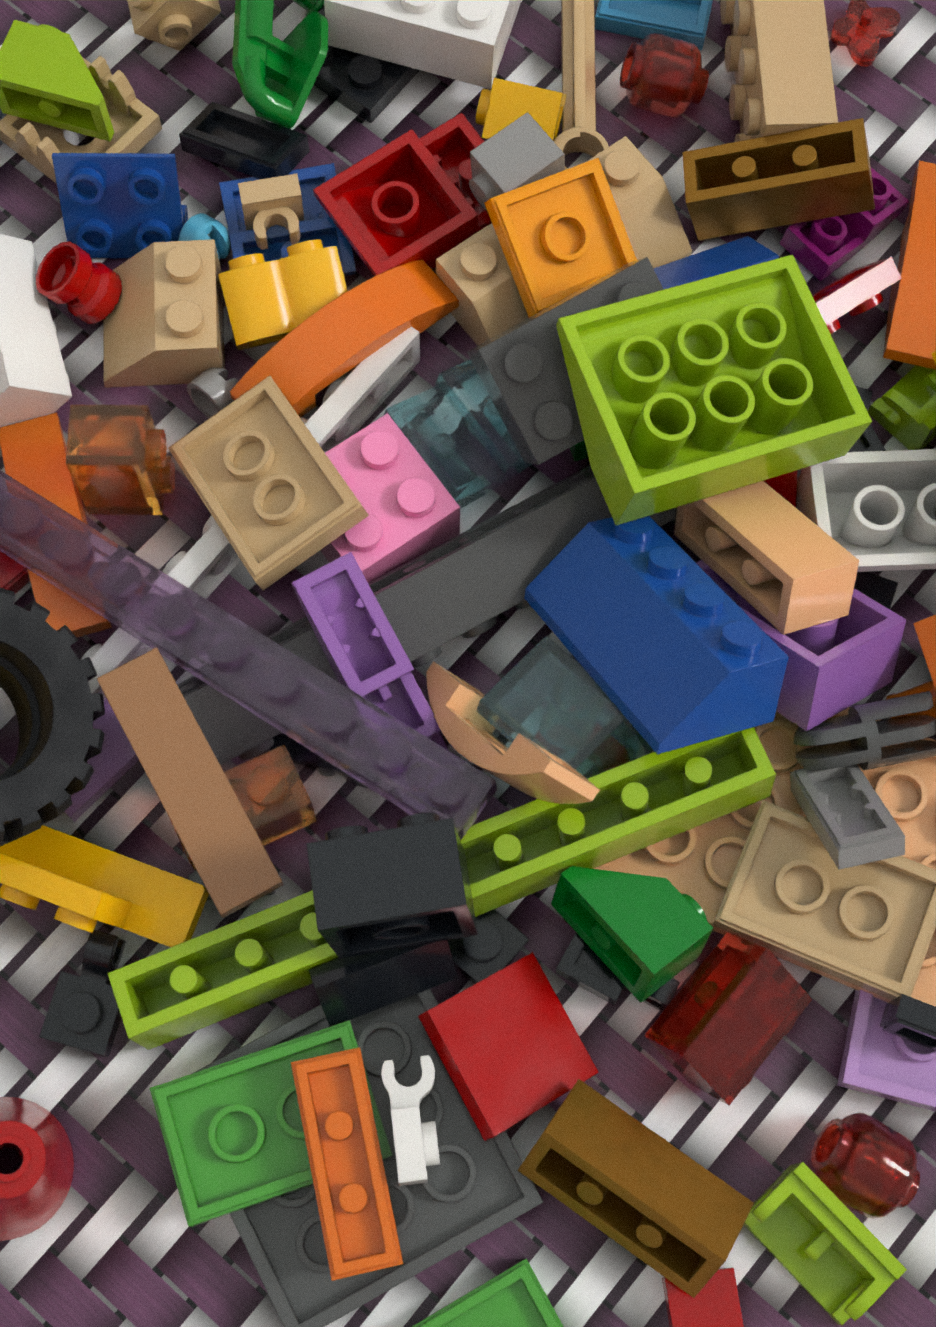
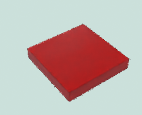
(508, 1046)

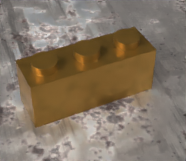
(779, 179)
(637, 1188)

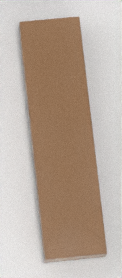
(190, 782)

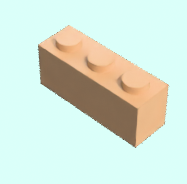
(771, 555)

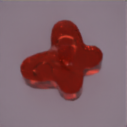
(862, 30)

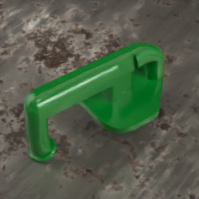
(274, 72)

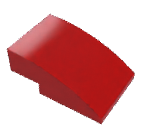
(408, 197)

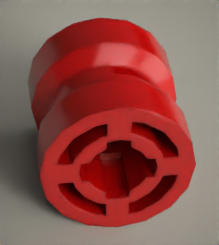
(72, 279)

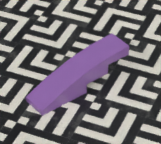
(363, 644)

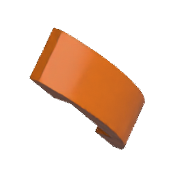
(350, 331)

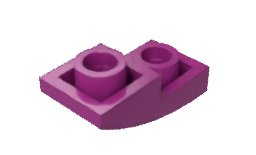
(832, 241)

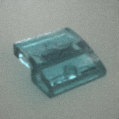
(460, 434)

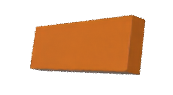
(346, 1164)

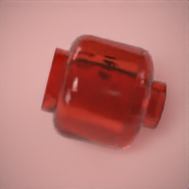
(663, 75)
(866, 1165)

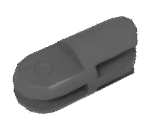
(859, 737)

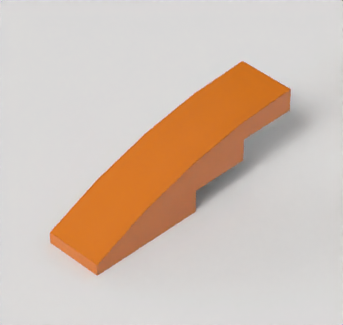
(912, 301)
(37, 458)

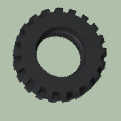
(53, 718)

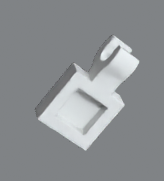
(413, 1141)

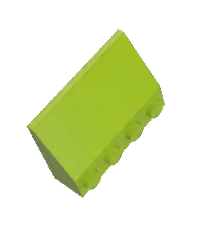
(708, 388)

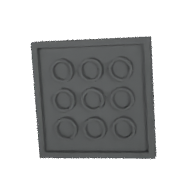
(461, 1202)

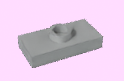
(847, 815)

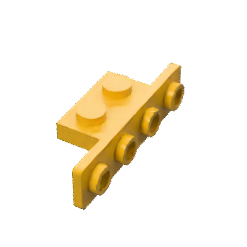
(99, 886)

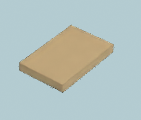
(267, 483)
(851, 922)

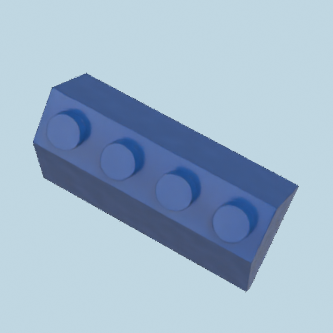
(658, 635)

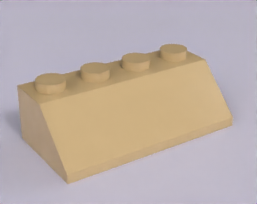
(480, 273)

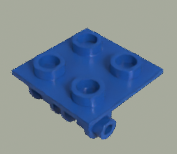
(119, 201)

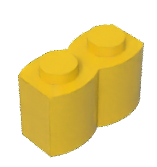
(279, 294)

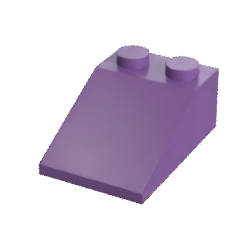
(831, 661)

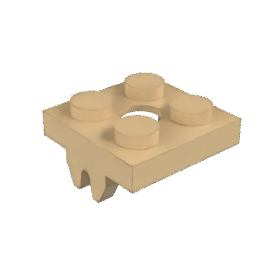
(131, 119)

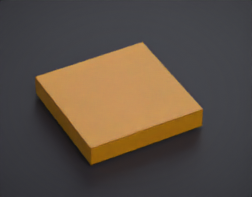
(560, 234)

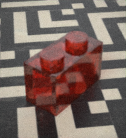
(728, 1017)

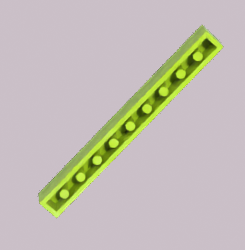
(505, 861)

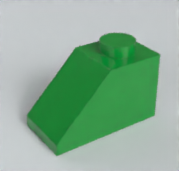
(633, 924)

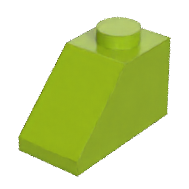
(49, 82)

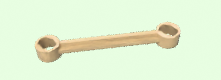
(579, 79)

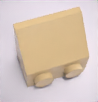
(166, 316)

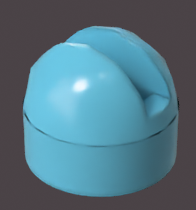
(202, 224)

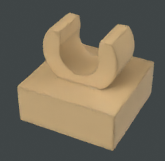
(270, 204)

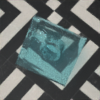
(563, 711)

